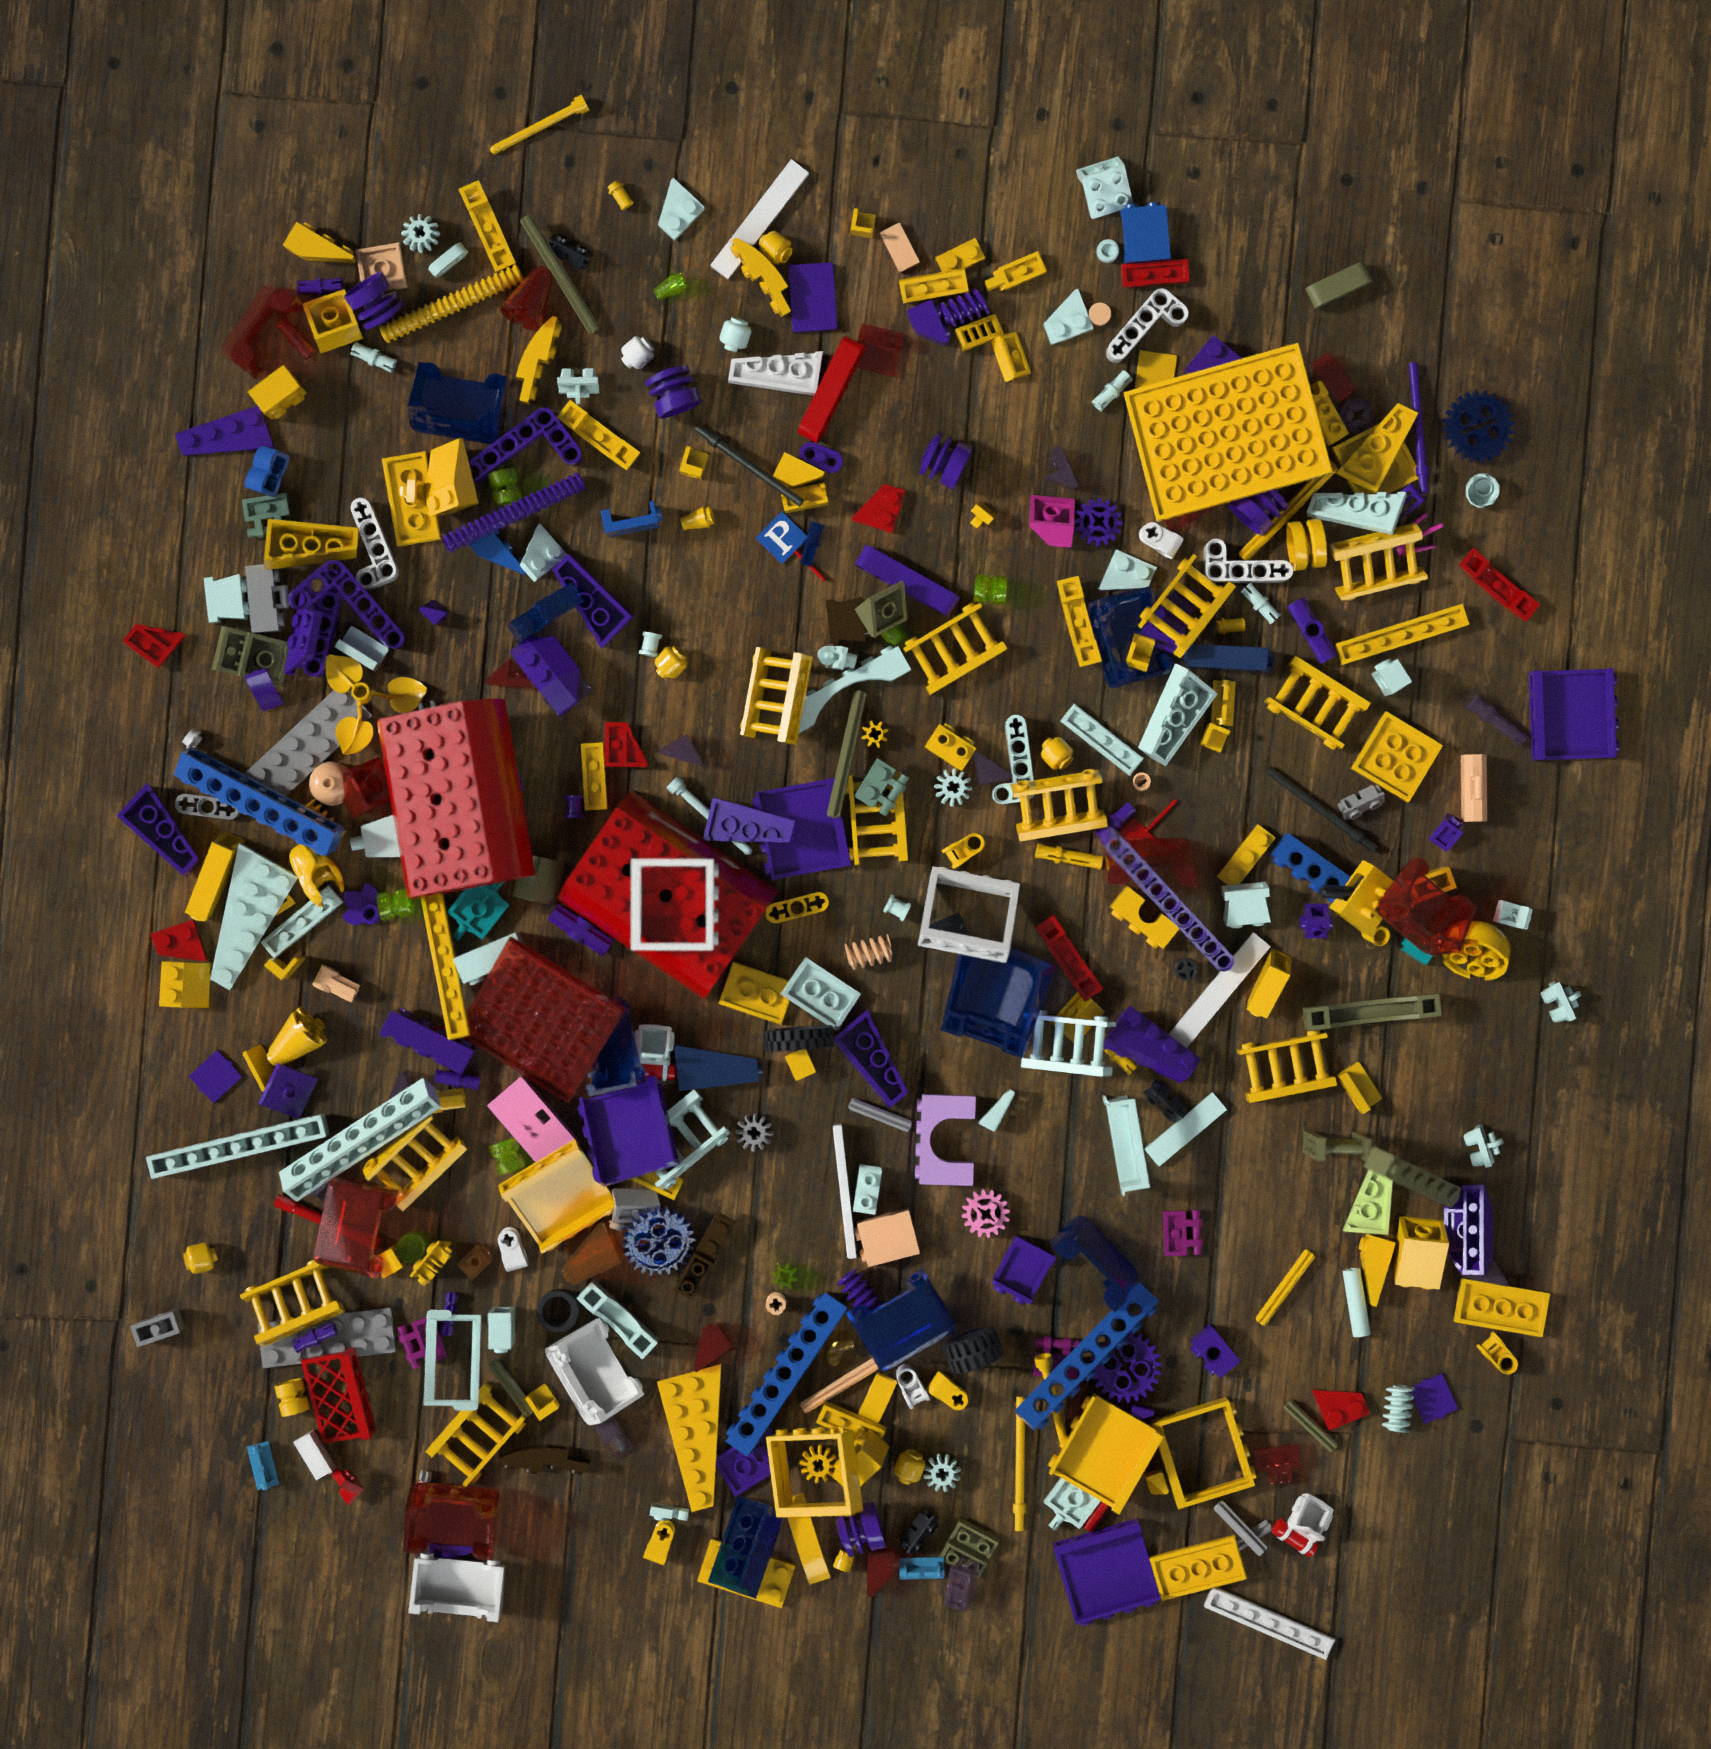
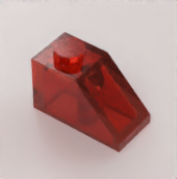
(711, 1345)
(880, 1568)

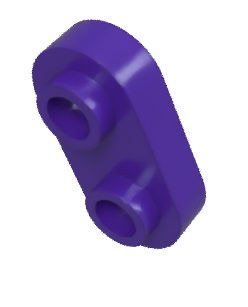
(821, 457)

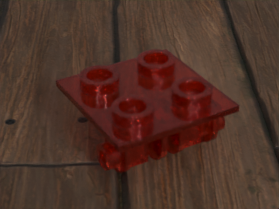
(881, 350)

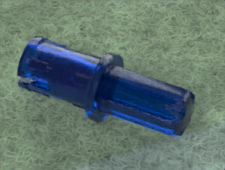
(811, 543)

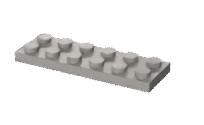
(306, 744)
(366, 1330)

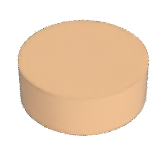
(1099, 314)

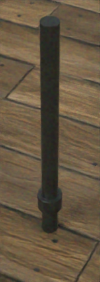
(716, 441)
(1356, 835)

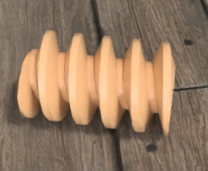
(869, 952)

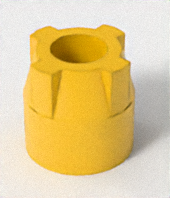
(843, 1561)

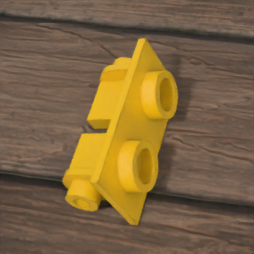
(1223, 703)

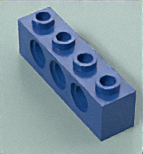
(1289, 845)

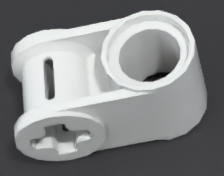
(1163, 541)
(512, 1253)
(912, 1389)

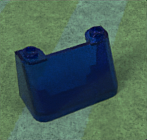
(456, 405)
(1113, 625)
(619, 1061)
(1084, 1237)
(904, 1323)

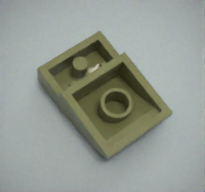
(246, 652)

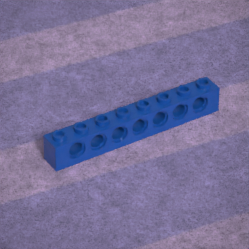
(194, 761)
(1027, 1411)
(747, 1442)

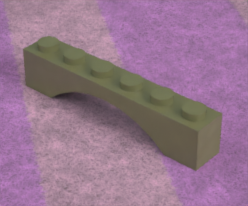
(1371, 1011)
(1412, 1177)

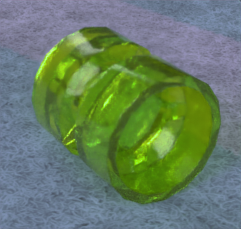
(503, 479)
(990, 589)
(394, 904)
(507, 1156)
(412, 1246)

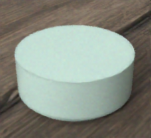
(1107, 251)

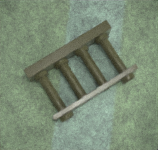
(1319, 1146)

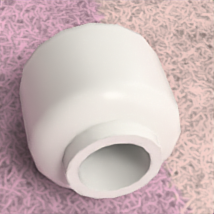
(637, 352)

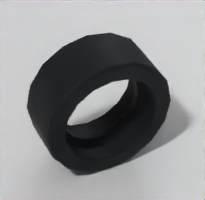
(556, 1327)

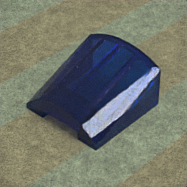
(997, 999)

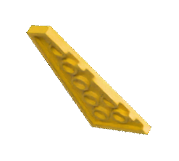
(693, 1421)

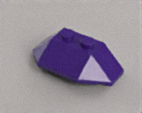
(550, 671)
(1470, 1230)

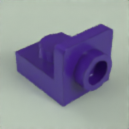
(1447, 832)

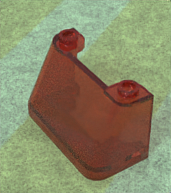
(268, 301)
(1158, 853)
(1425, 912)
(351, 1225)
(451, 1517)

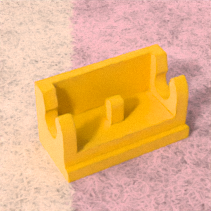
(814, 496)

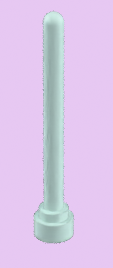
(678, 787)

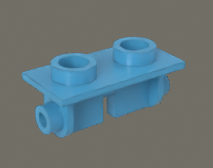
(263, 1465)
(921, 1568)

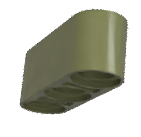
(1339, 284)

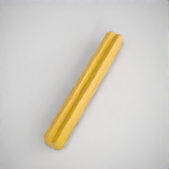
(1285, 1287)

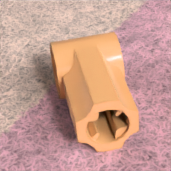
(330, 981)

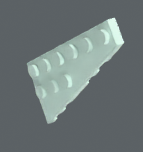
(252, 902)

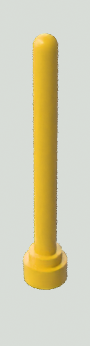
(578, 106)
(1044, 1363)

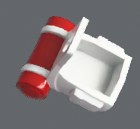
(1305, 1525)

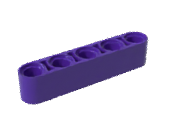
(915, 584)
(329, 633)

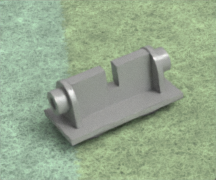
(1353, 808)

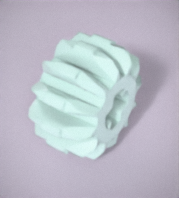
(412, 237)
(954, 779)
(936, 1478)

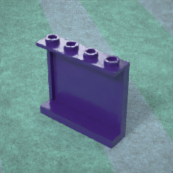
(1573, 714)
(818, 839)
(628, 1132)
(1106, 1572)

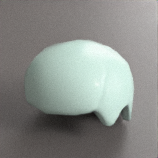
(1482, 490)

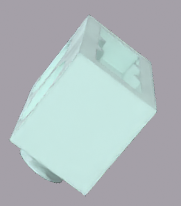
(1390, 676)

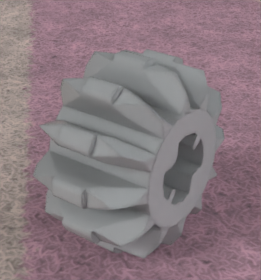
(748, 1137)

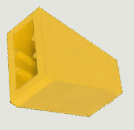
(1269, 983)

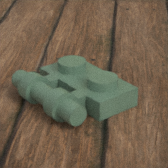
(262, 509)
(875, 784)

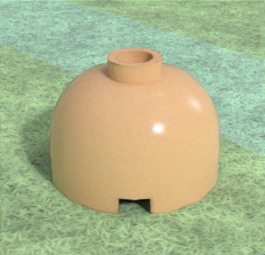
(327, 783)

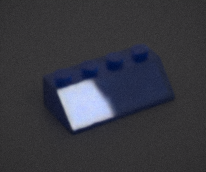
(746, 1547)

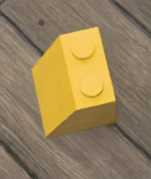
(1420, 1252)

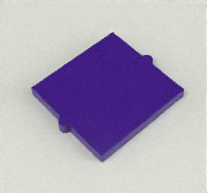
(215, 1076)
(1433, 1398)

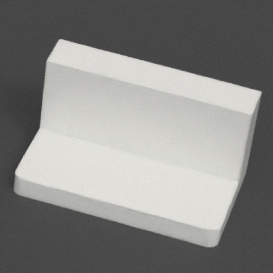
(315, 1455)

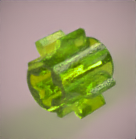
(782, 1282)

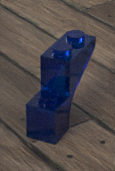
(544, 613)

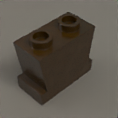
(844, 622)

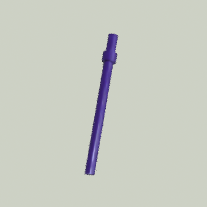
(1422, 469)

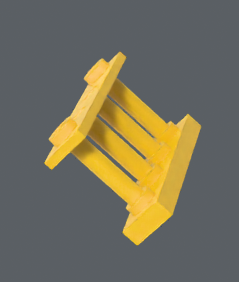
(1364, 546)
(1194, 625)
(973, 658)
(1336, 692)
(794, 700)
(1065, 824)
(896, 828)
(1279, 1087)
(419, 1179)
(308, 1318)
(455, 1430)

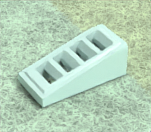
(995, 1114)

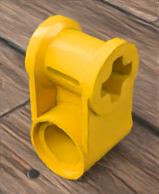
(962, 850)
(1496, 1351)
(945, 1388)
(659, 1544)

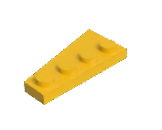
(1375, 456)

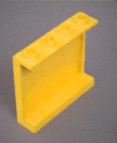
(558, 1196)
(1105, 1452)

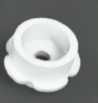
(192, 738)

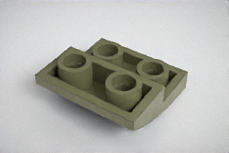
(971, 1544)

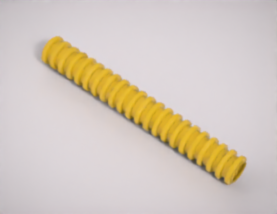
(449, 304)

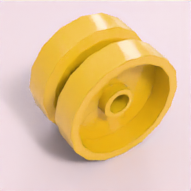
(1306, 544)

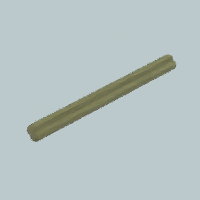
(559, 274)
(846, 754)

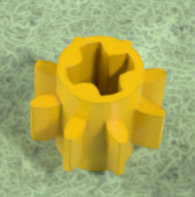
(880, 737)

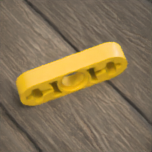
(779, 906)

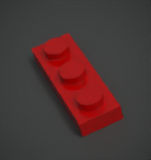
(1155, 273)

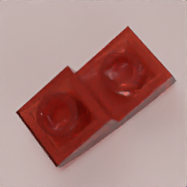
(1333, 377)

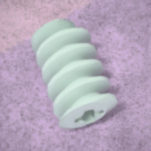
(1398, 1408)

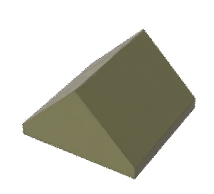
(884, 609)
(543, 886)

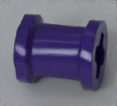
(573, 806)

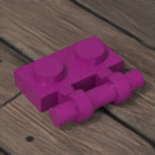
(1175, 1232)
(419, 1332)
(1048, 1343)

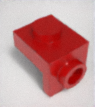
(349, 1485)

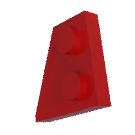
(881, 509)
(153, 643)
(622, 746)
(180, 942)
(1340, 1406)

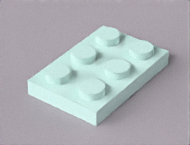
(820, 993)

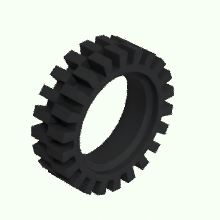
(798, 1038)

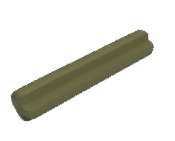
(510, 1386)
(1310, 1425)

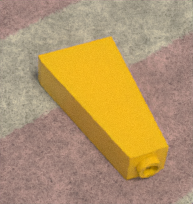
(213, 876)

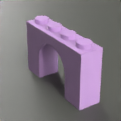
(931, 1168)

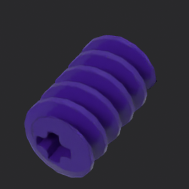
(964, 308)
(859, 1291)

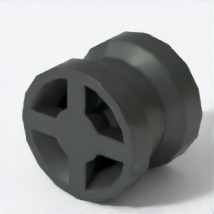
(1190, 972)

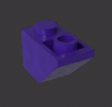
(927, 323)

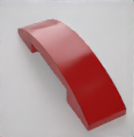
(1498, 586)
(1068, 958)

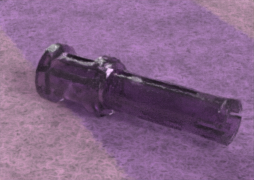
(1487, 713)

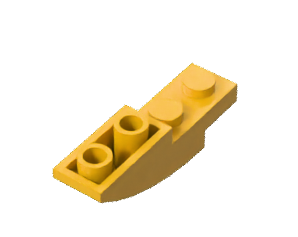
(758, 266)
(538, 350)

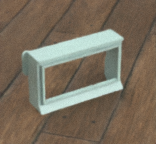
(1127, 1143)
(430, 1358)

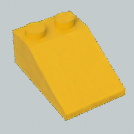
(449, 480)

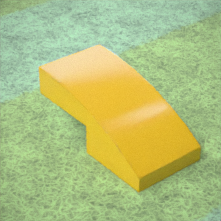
(877, 1397)

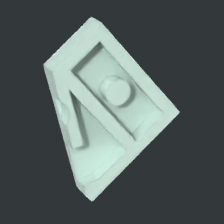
(678, 210)
(1068, 320)
(541, 554)
(1126, 573)

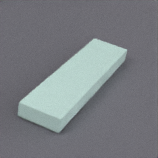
(1101, 739)
(301, 923)
(1185, 1129)

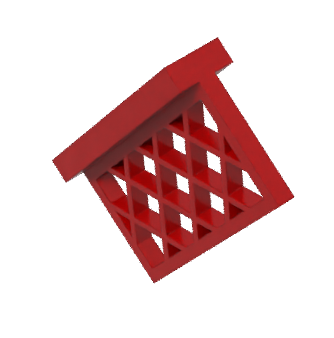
(357, 1396)

